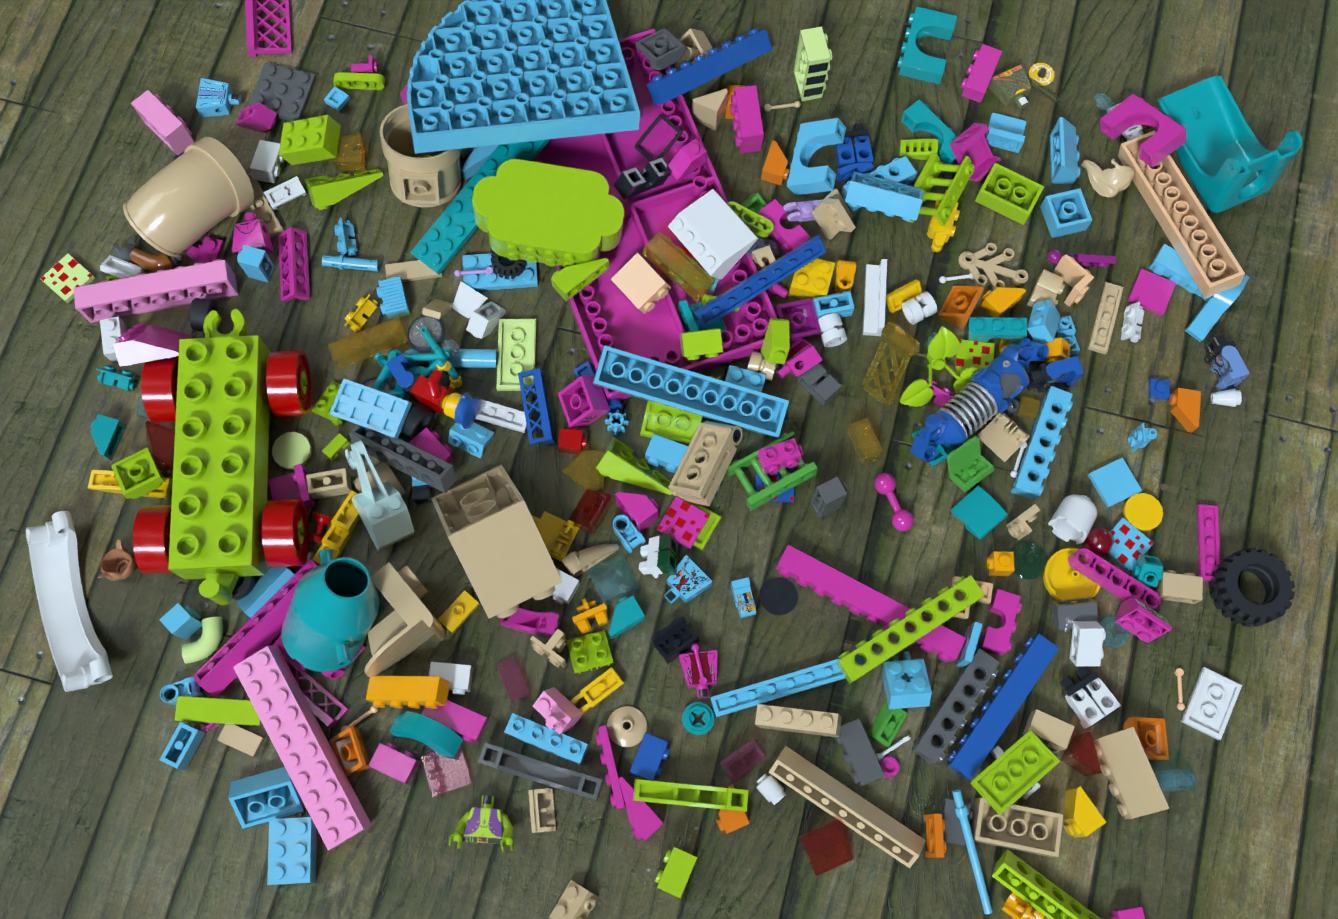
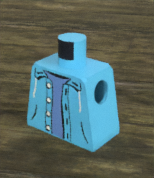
(216, 98)

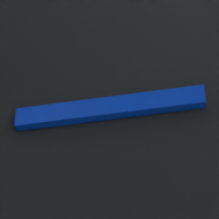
(760, 281)

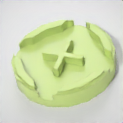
(291, 450)

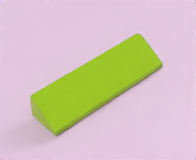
(216, 711)

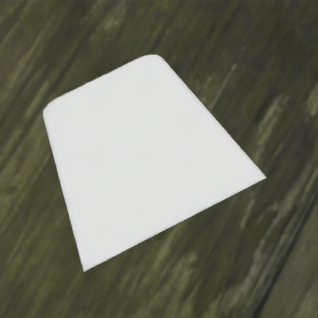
(467, 300)

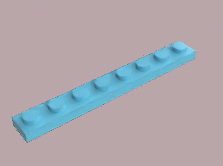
(778, 687)

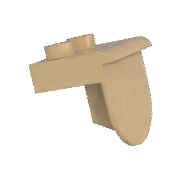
(406, 626)

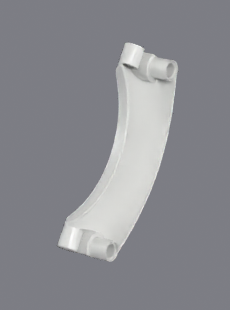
(62, 605)

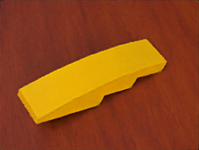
(106, 481)
(340, 530)

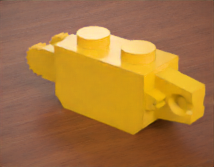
(939, 233)

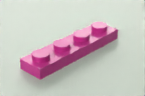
(612, 776)

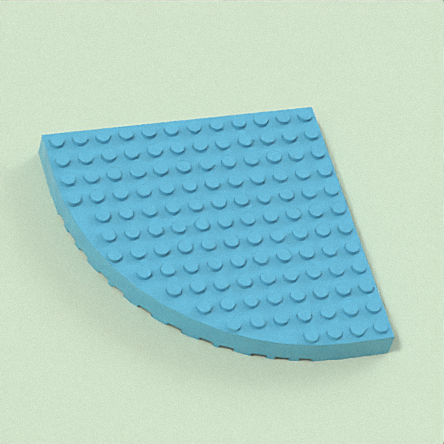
(519, 75)

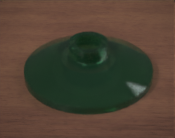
(1024, 568)

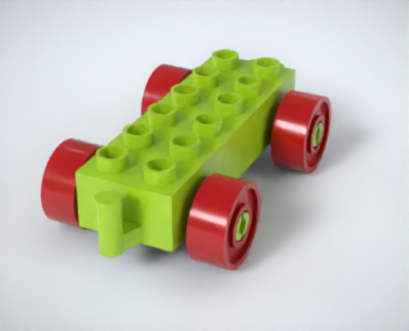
(219, 507)

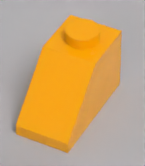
(1001, 300)

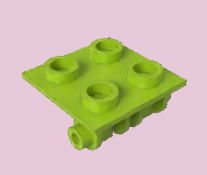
(326, 402)
(589, 651)

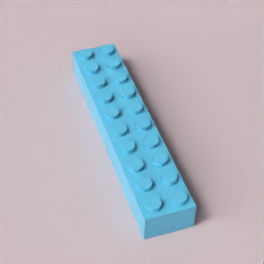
(690, 392)

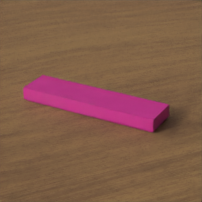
(1208, 540)

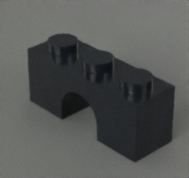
(635, 182)

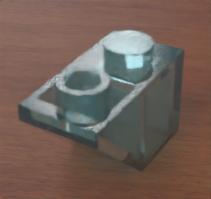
(1176, 780)

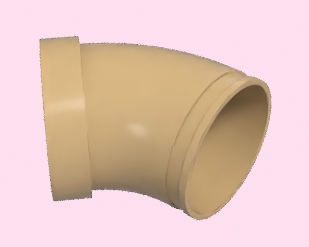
(189, 197)

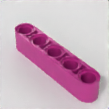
(1105, 580)

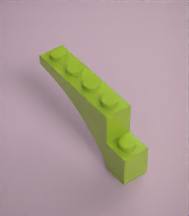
(690, 795)

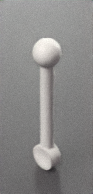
(943, 279)
(1014, 473)
(879, 755)

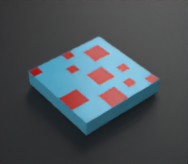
(1128, 544)
(968, 649)

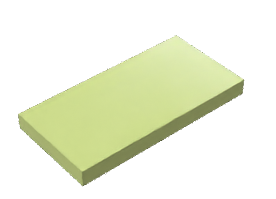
(515, 352)

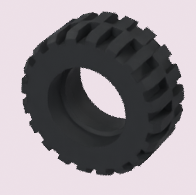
(1271, 573)

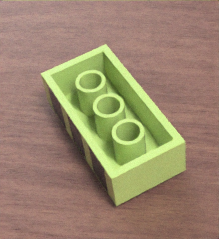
(812, 63)

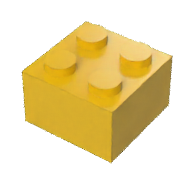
(812, 280)

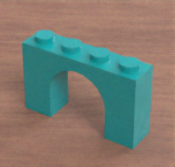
(914, 62)

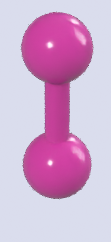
(901, 519)

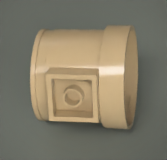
(412, 179)

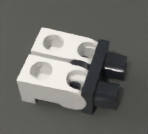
(1089, 697)

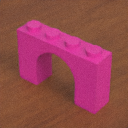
(1137, 112)

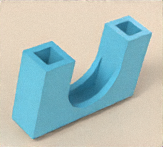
(809, 139)

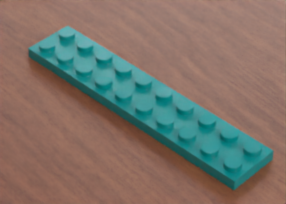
(458, 221)

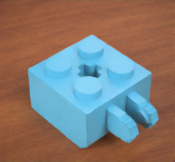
(906, 682)

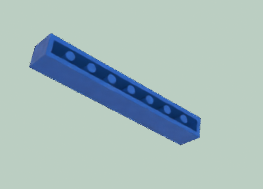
(709, 66)
(1002, 707)

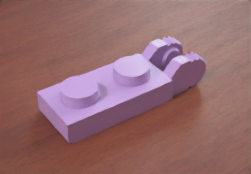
(802, 210)

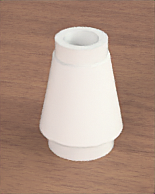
(1227, 397)

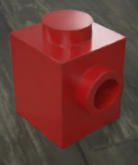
(571, 441)

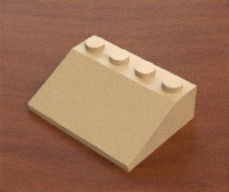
(1129, 774)

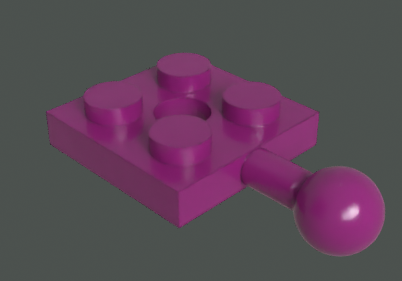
(1055, 256)

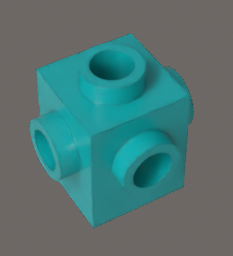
(1148, 570)

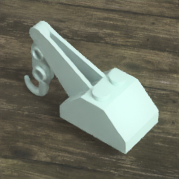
(379, 506)

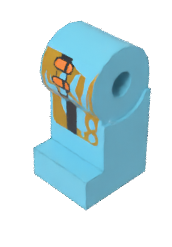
(743, 597)

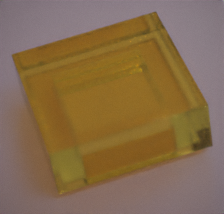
(1028, 408)

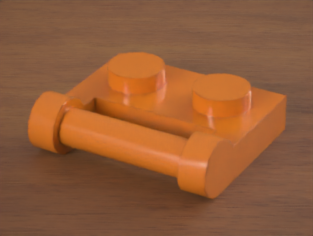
(934, 834)

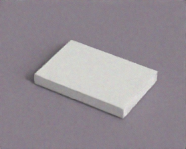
(1211, 703)

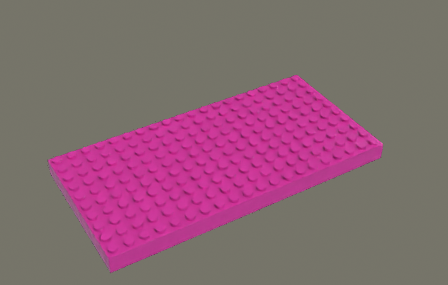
(601, 308)

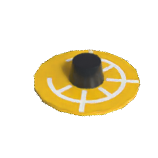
(1041, 73)

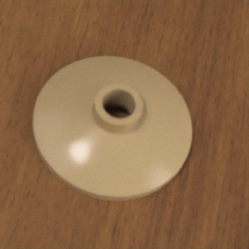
(628, 737)

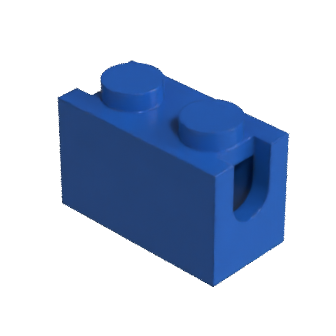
(649, 757)

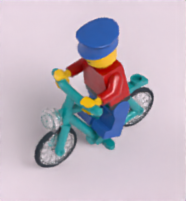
(426, 335)

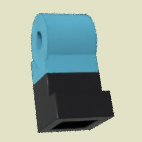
(421, 492)

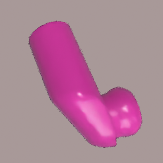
(777, 289)

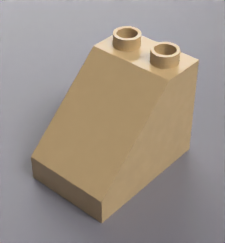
(497, 542)

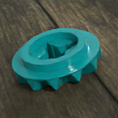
(698, 708)

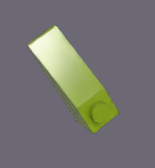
(576, 277)

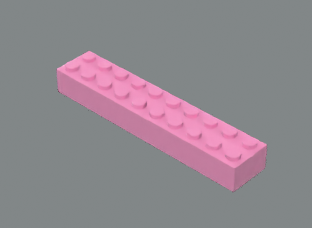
(302, 746)

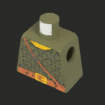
(1011, 87)

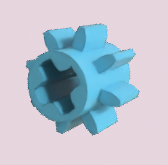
(614, 426)

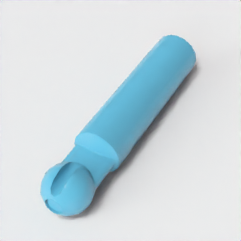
(467, 358)

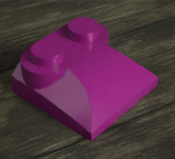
(801, 318)

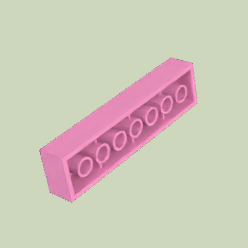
(155, 290)

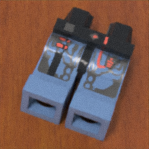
(1225, 363)

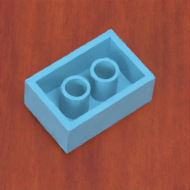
(292, 851)

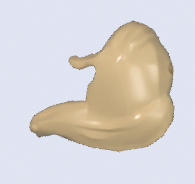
(1108, 181)

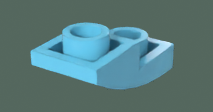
(1067, 331)

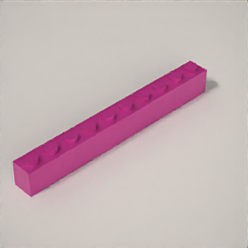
(863, 600)

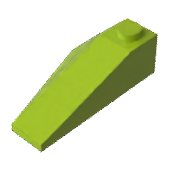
(329, 191)
(623, 466)

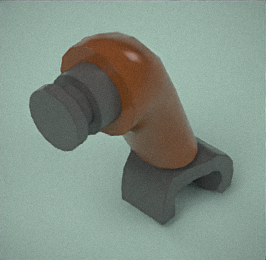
(148, 261)

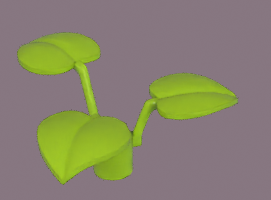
(941, 346)

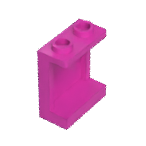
(974, 144)

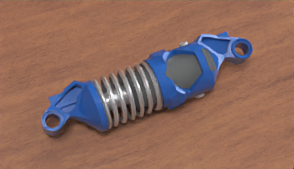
(983, 397)

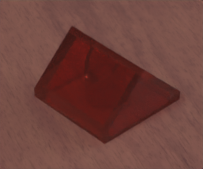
(591, 510)
(1082, 755)

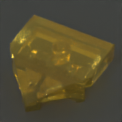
(584, 472)

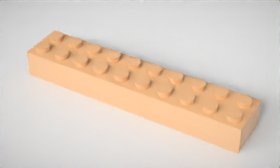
(1183, 221)

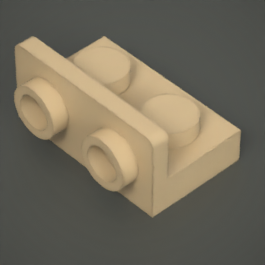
(1019, 526)

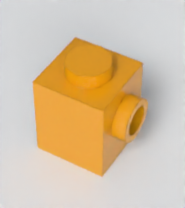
(1058, 350)
(1000, 563)

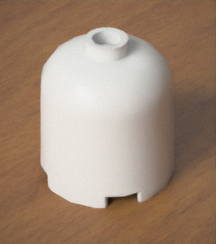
(1074, 518)

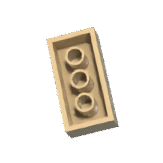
(1017, 828)

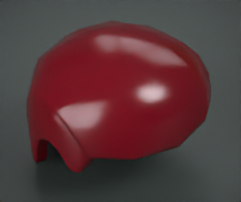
(1099, 541)

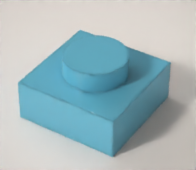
(336, 99)

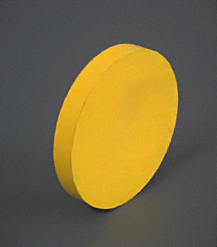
(1064, 581)

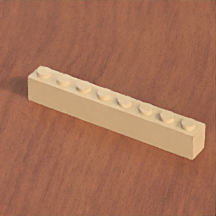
(847, 807)

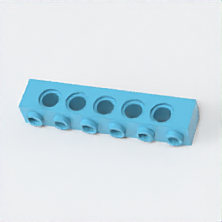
(1062, 402)

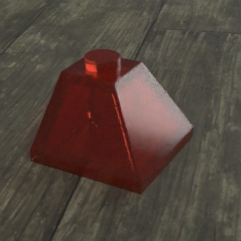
(161, 445)

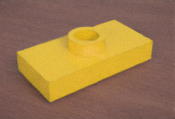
(899, 296)
(458, 611)

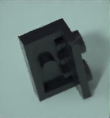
(674, 639)

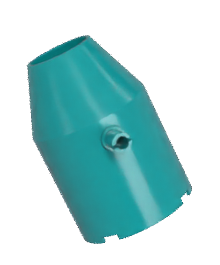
(330, 614)

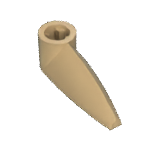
(583, 560)

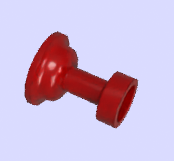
(321, 521)

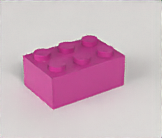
(747, 119)

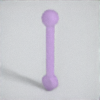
(489, 271)

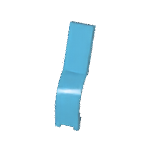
(1213, 310)

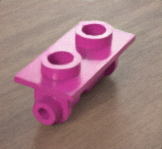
(942, 396)

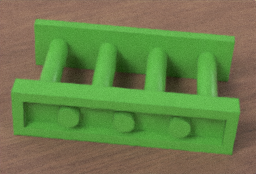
(771, 489)

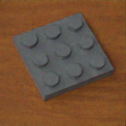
(283, 91)

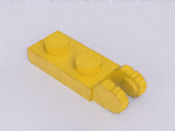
(598, 689)

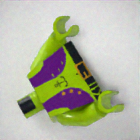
(484, 826)

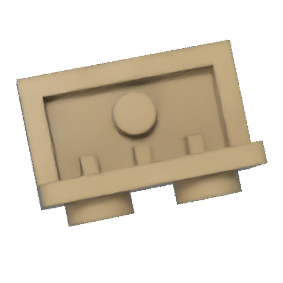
(574, 903)

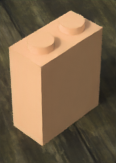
(641, 283)

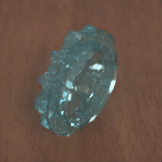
(1119, 639)

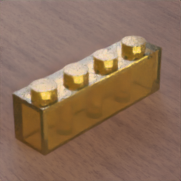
(678, 266)
(368, 343)

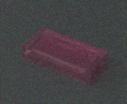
(513, 679)

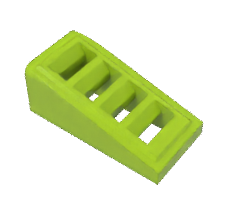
(919, 143)

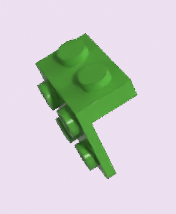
(967, 464)

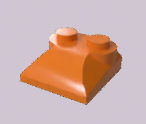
(1151, 735)

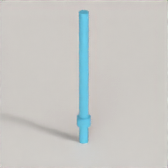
(962, 811)

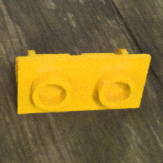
(355, 318)

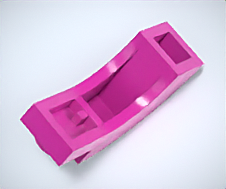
(532, 622)

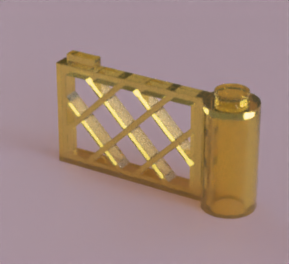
(904, 345)

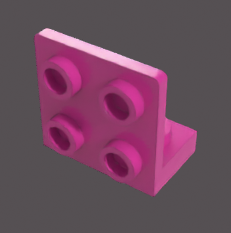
(292, 486)

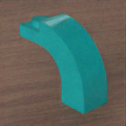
(427, 731)

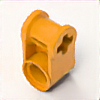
(844, 276)

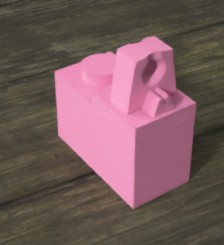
(557, 710)

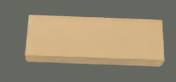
(410, 271)

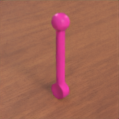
(695, 647)

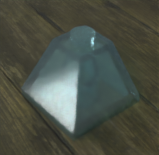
(612, 580)

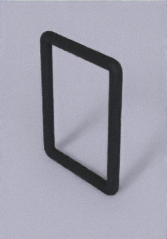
(647, 132)

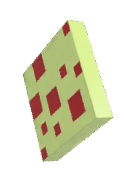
(66, 276)

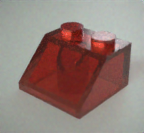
(826, 847)

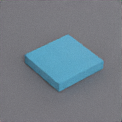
(1114, 482)

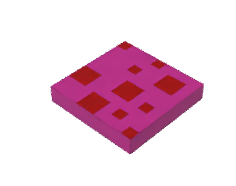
(683, 522)

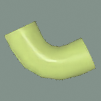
(208, 642)

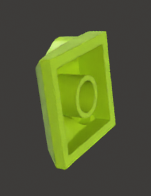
(137, 474)

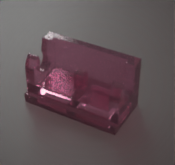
(742, 760)

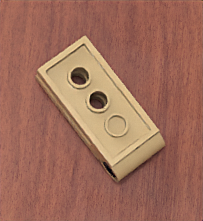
(705, 462)

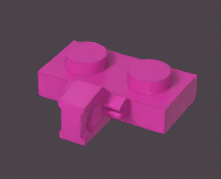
(207, 252)

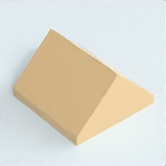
(710, 109)

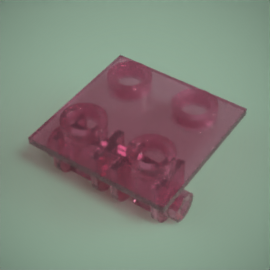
(445, 772)

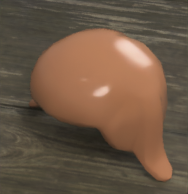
(117, 563)

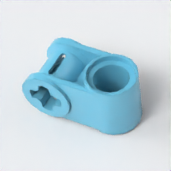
(630, 536)
(187, 687)

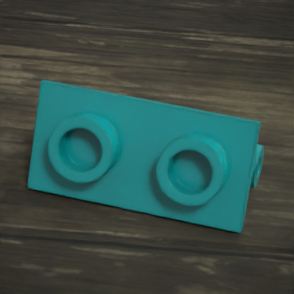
(110, 375)

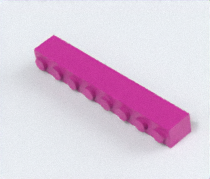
(250, 638)

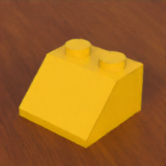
(1080, 814)

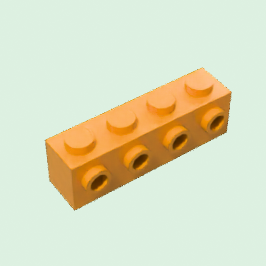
(408, 690)

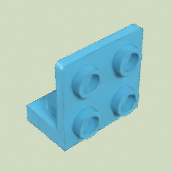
(1005, 132)

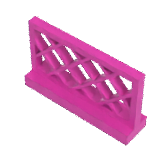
(252, 27)

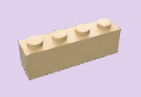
(798, 720)

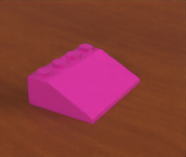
(147, 344)

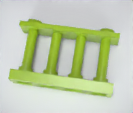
(928, 179)

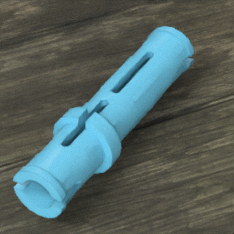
(350, 263)

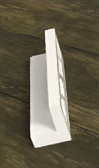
(874, 298)

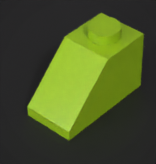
(776, 341)

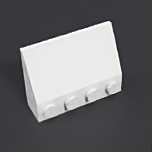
(713, 234)

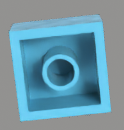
(1066, 213)

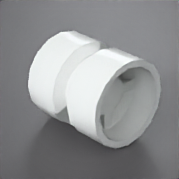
(920, 307)
(831, 328)

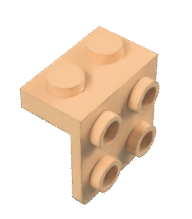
(1075, 276)

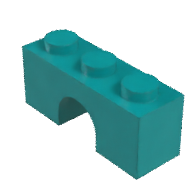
(984, 328)

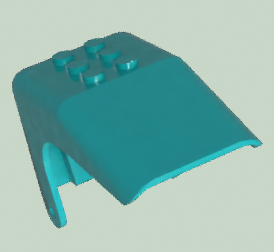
(1220, 147)

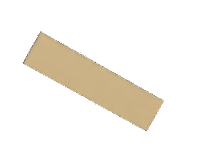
(263, 209)
(1105, 318)

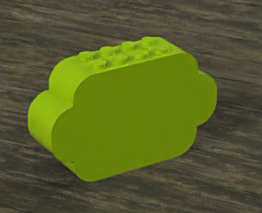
(547, 213)

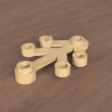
(990, 267)

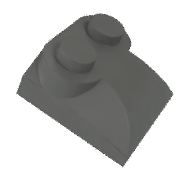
(661, 49)

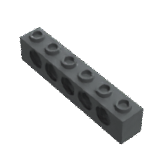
(406, 458)
(924, 746)

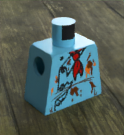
(687, 582)

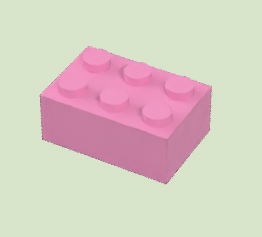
(163, 122)

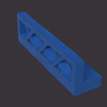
(542, 401)

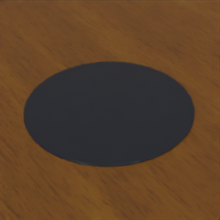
(778, 596)

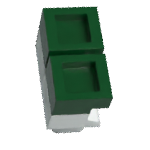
(660, 555)

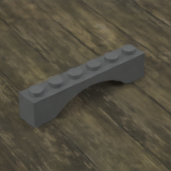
(540, 771)

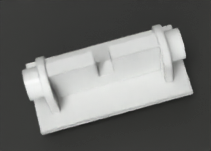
(1132, 316)

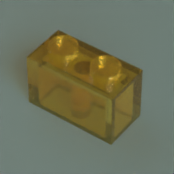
(865, 441)

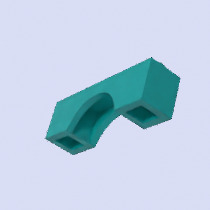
(921, 118)

